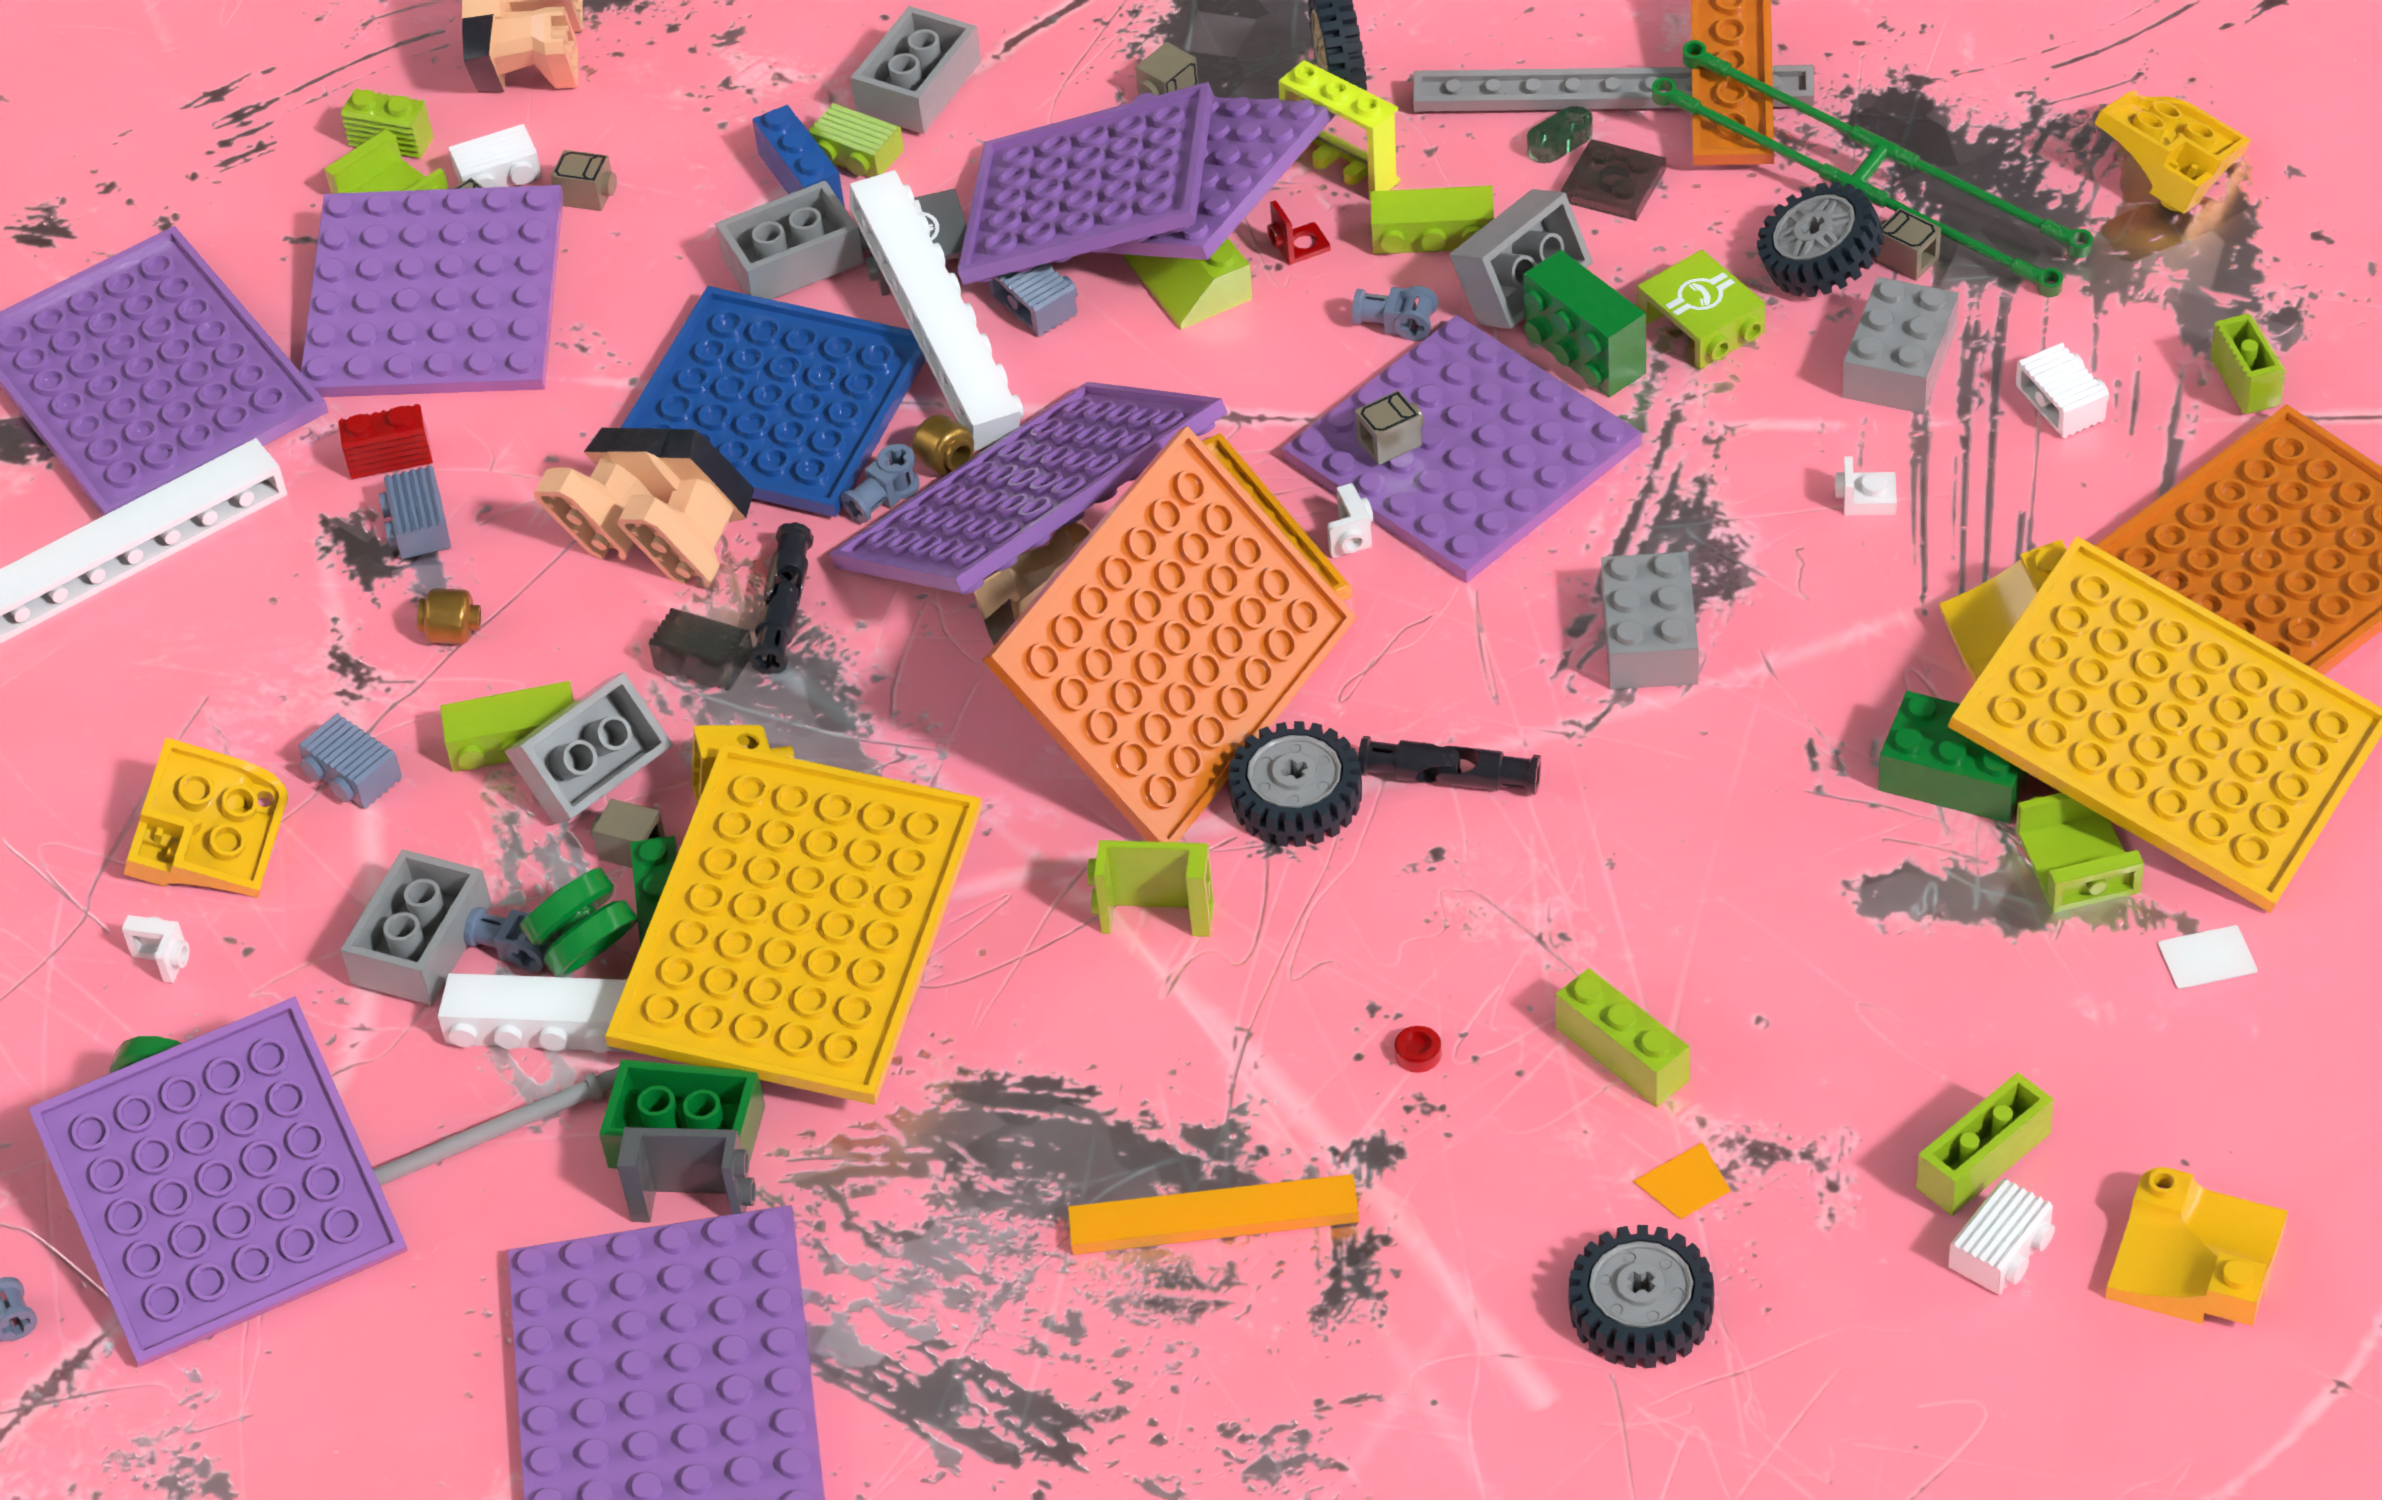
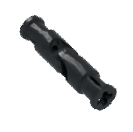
(781, 597)
(1433, 763)

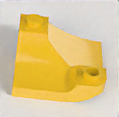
(2173, 144)
(1987, 613)
(206, 821)
(2195, 1250)

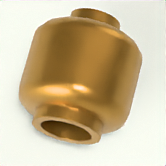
(942, 444)
(448, 616)

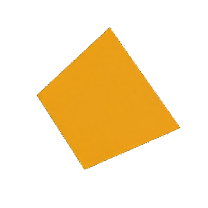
(1685, 1182)

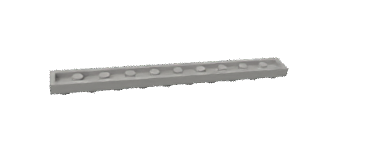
(1572, 87)

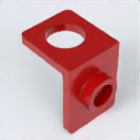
(1283, 236)

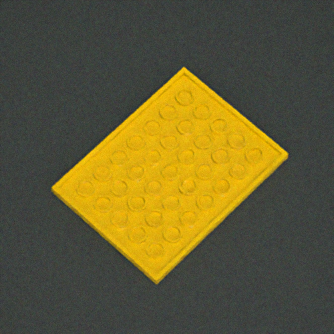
(2171, 723)
(796, 923)

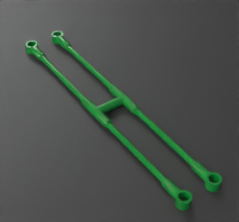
(1880, 150)

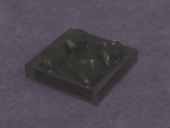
(1614, 179)

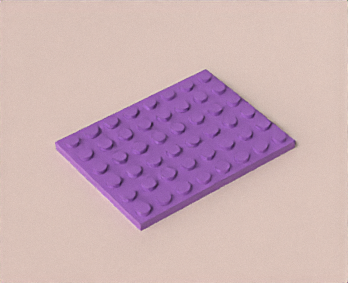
(146, 371)
(1025, 486)
(666, 1364)

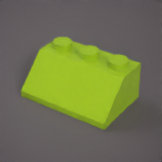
(1196, 287)

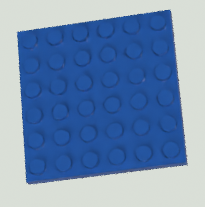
(782, 392)

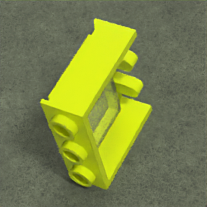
(1358, 132)

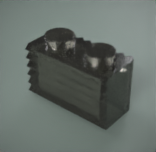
(700, 649)

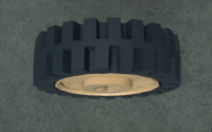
(1337, 40)

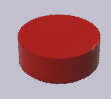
(1418, 1049)

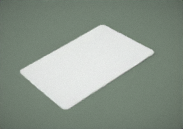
(2207, 957)

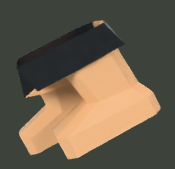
(518, 34)
(651, 490)

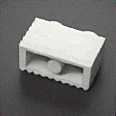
(497, 159)
(2062, 389)
(2002, 1236)

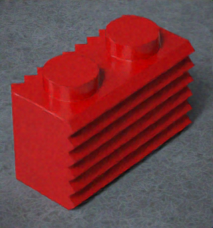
(385, 441)

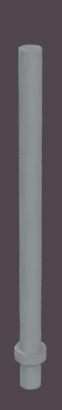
(590, 1088)

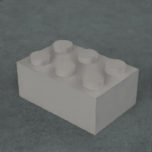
(916, 69)
(790, 242)
(1510, 245)
(1900, 345)
(1649, 620)
(589, 748)
(414, 927)

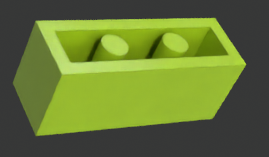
(1428, 218)
(485, 727)
(1622, 1037)
(1984, 1143)

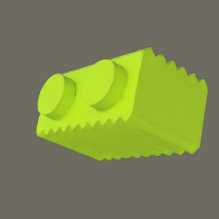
(371, 113)
(857, 140)
(2247, 363)

